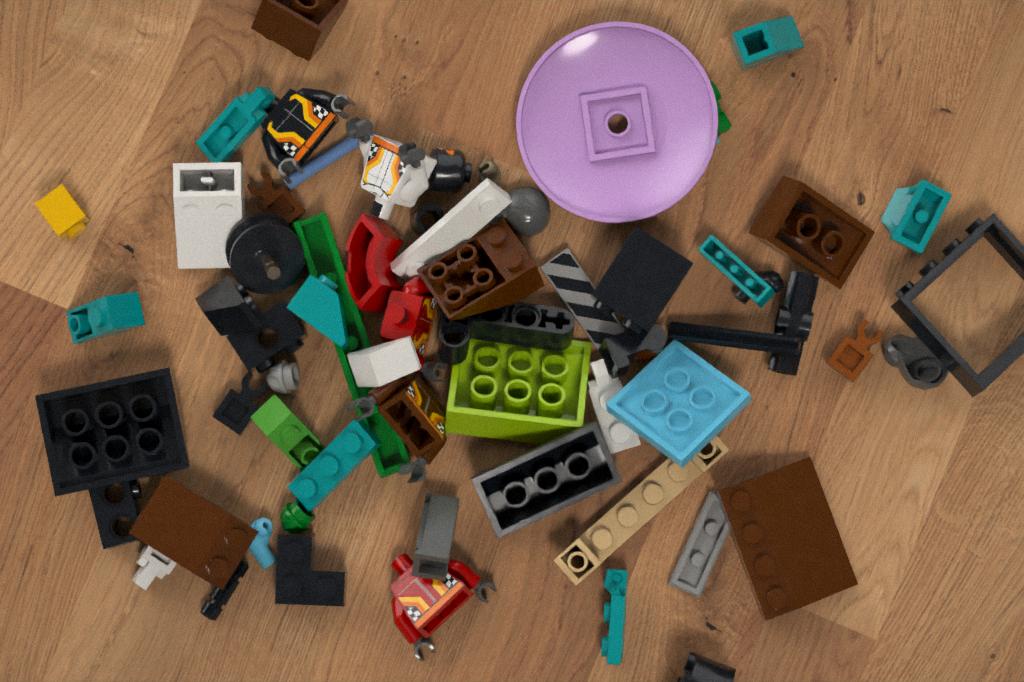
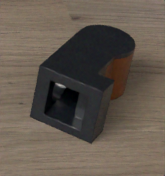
(629, 347)

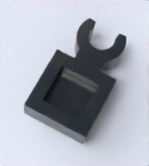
(238, 407)

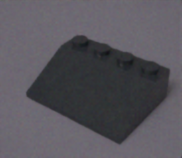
(113, 431)

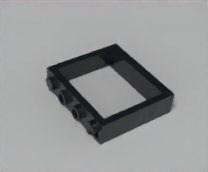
(1013, 252)

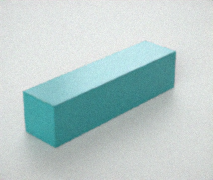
(736, 271)

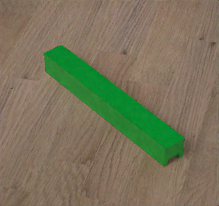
(324, 258)

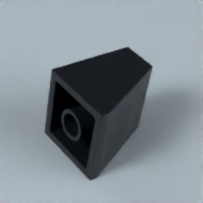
(640, 281)

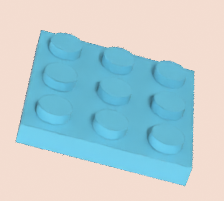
(678, 403)

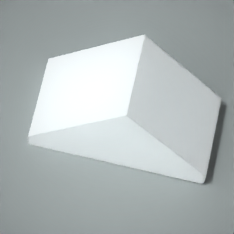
(384, 362)

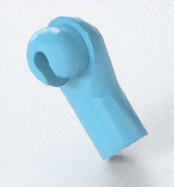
(259, 546)

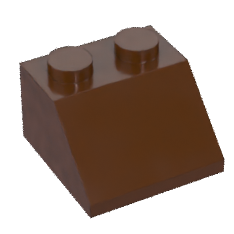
(298, 24)

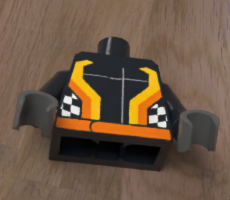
(299, 126)

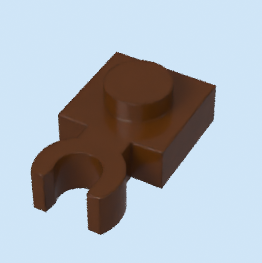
(277, 202)

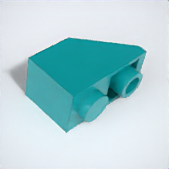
(765, 42)
(105, 317)

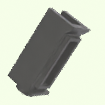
(435, 537)

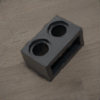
(108, 513)

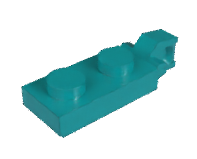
(235, 125)
(615, 615)

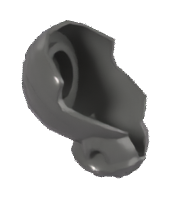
(527, 212)
(915, 362)

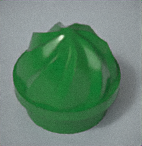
(296, 518)

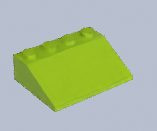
(518, 391)

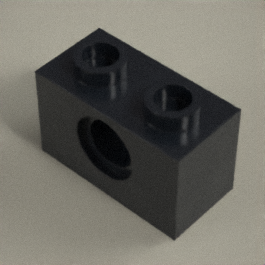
(274, 319)

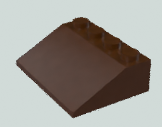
(786, 538)

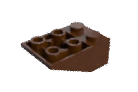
(482, 273)

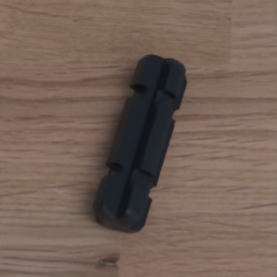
(212, 608)

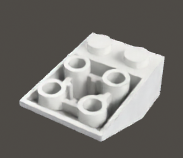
(206, 208)

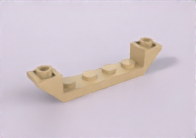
(634, 512)

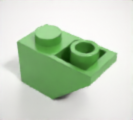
(287, 432)

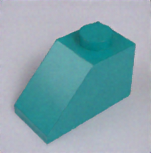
(321, 308)

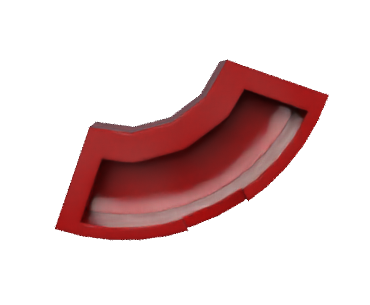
(369, 274)

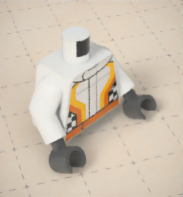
(391, 169)

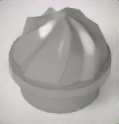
(284, 377)

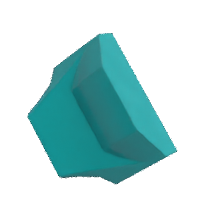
(915, 214)

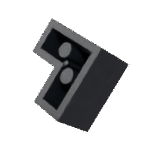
(298, 581)

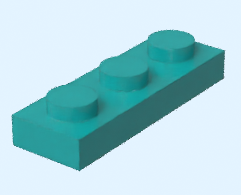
(334, 464)

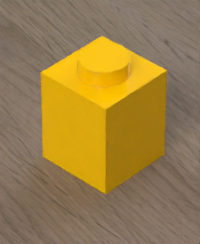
(63, 213)

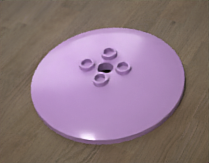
(608, 74)

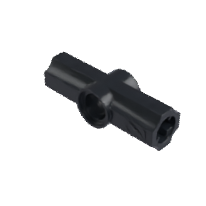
(794, 319)

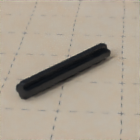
(734, 338)

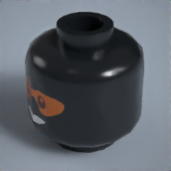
(450, 171)

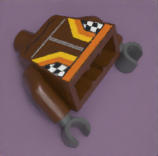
(413, 415)

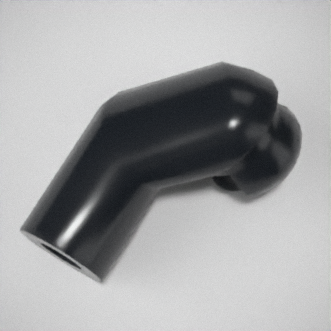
(771, 277)

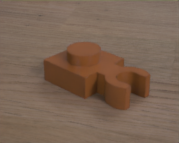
(852, 355)

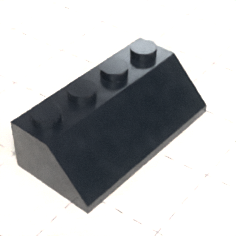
(546, 479)

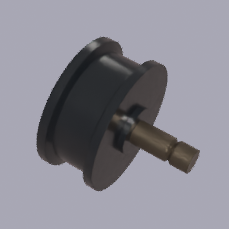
(264, 253)

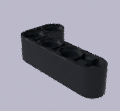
(555, 335)

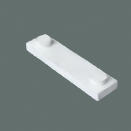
(453, 228)

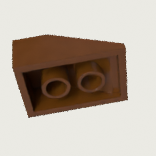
(811, 231)
(193, 532)

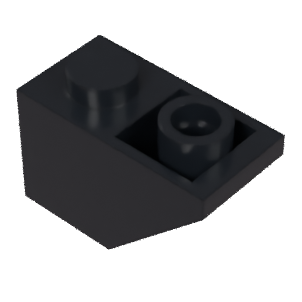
(229, 308)

